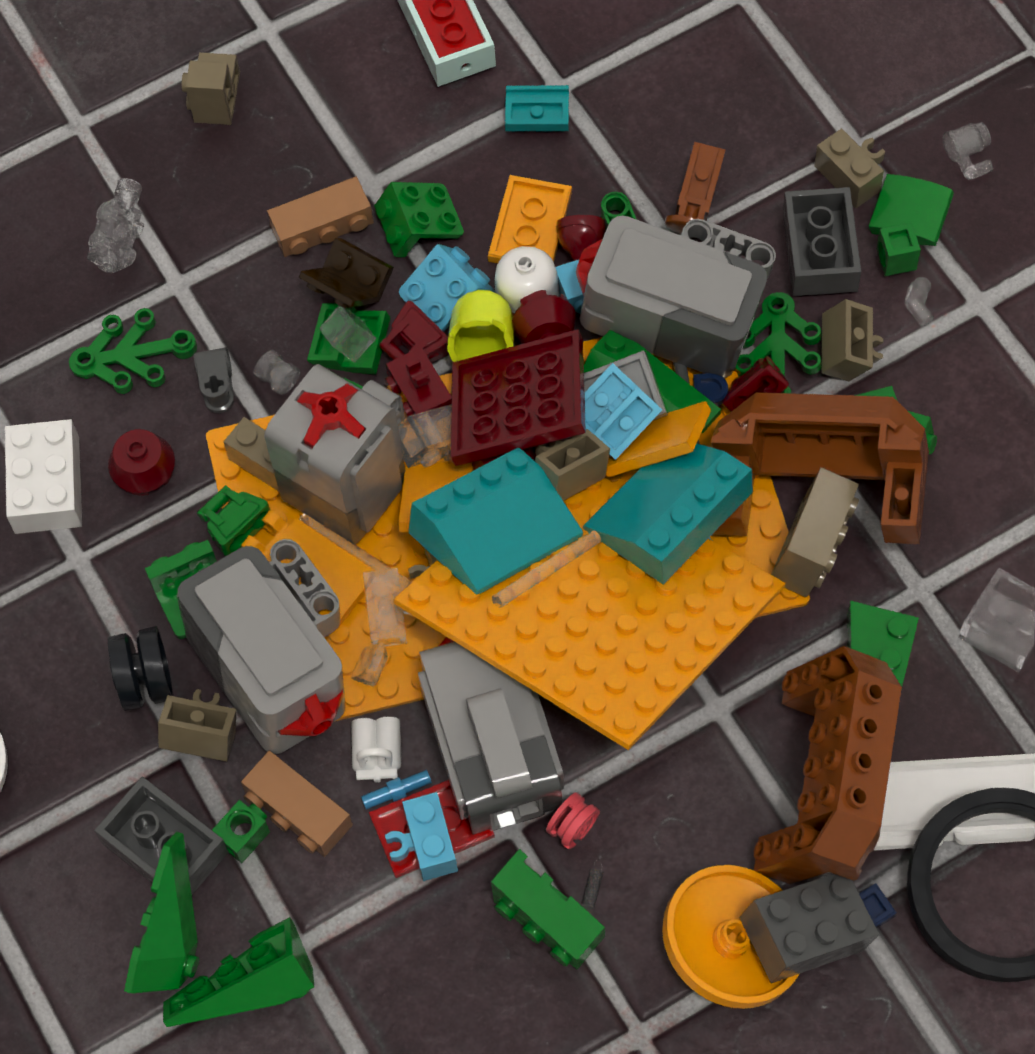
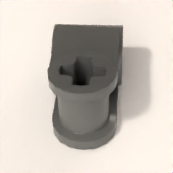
(215, 379)

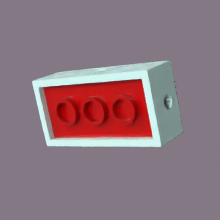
(450, 37)

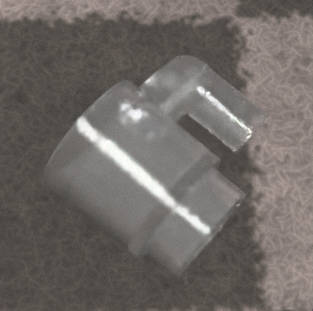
(965, 142)

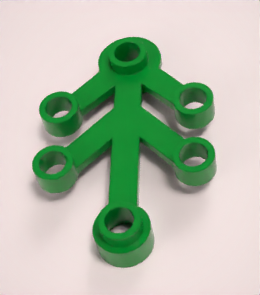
(778, 341)
(128, 353)

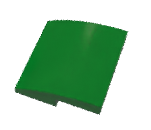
(914, 201)
(324, 354)

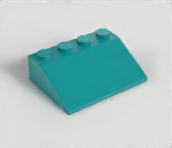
(672, 509)
(494, 521)

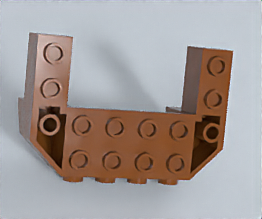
(836, 432)
(845, 770)

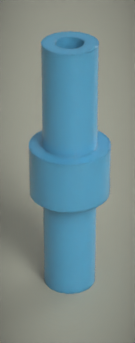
(396, 789)

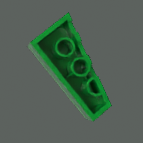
(882, 635)

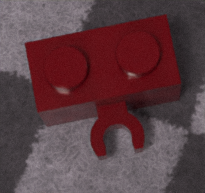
(417, 383)

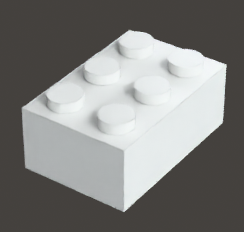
(43, 476)

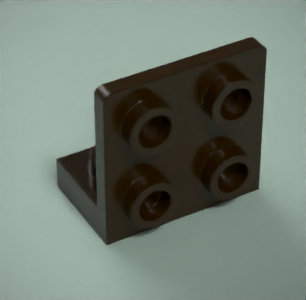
(349, 275)

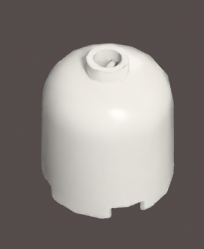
(523, 273)

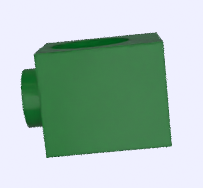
(898, 249)
(242, 845)

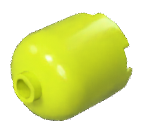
(479, 325)

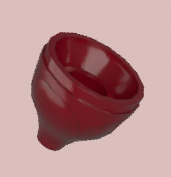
(579, 232)

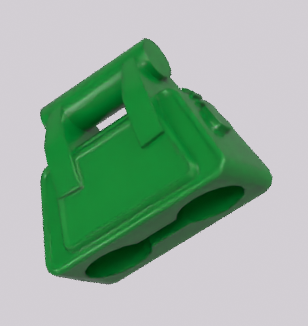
(236, 520)

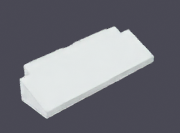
(925, 786)

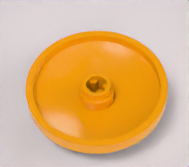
(710, 941)

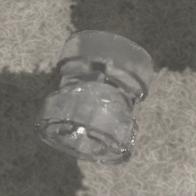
(277, 372)

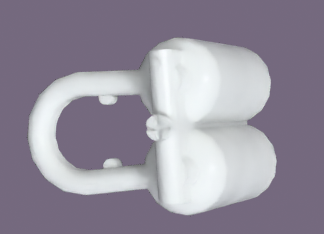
(376, 748)

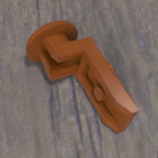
(697, 186)

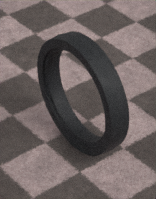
(919, 885)

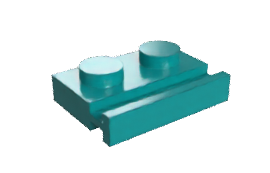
(537, 108)

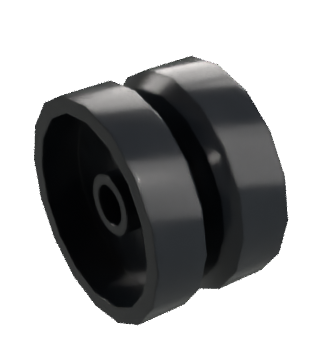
(134, 669)

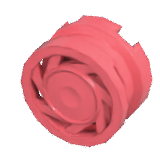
(572, 820)

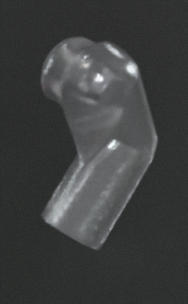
(916, 299)

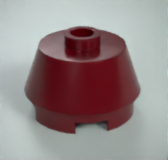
(542, 317)
(141, 462)

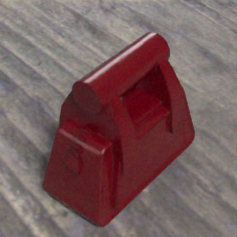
(413, 331)
(761, 378)

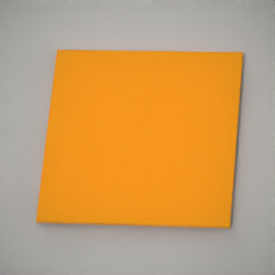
(600, 628)

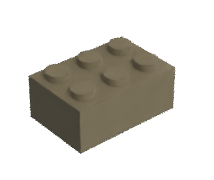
(816, 532)

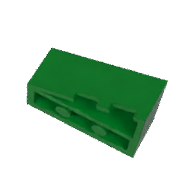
(545, 912)

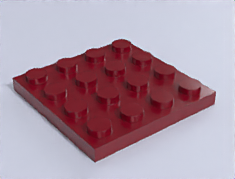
(517, 398)

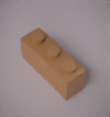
(320, 217)
(296, 804)

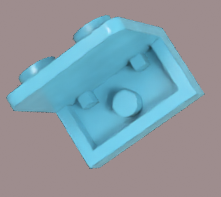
(441, 281)

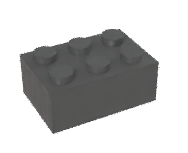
(821, 241)
(146, 821)
(808, 926)

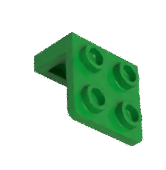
(416, 212)
(169, 572)

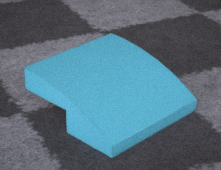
(617, 410)

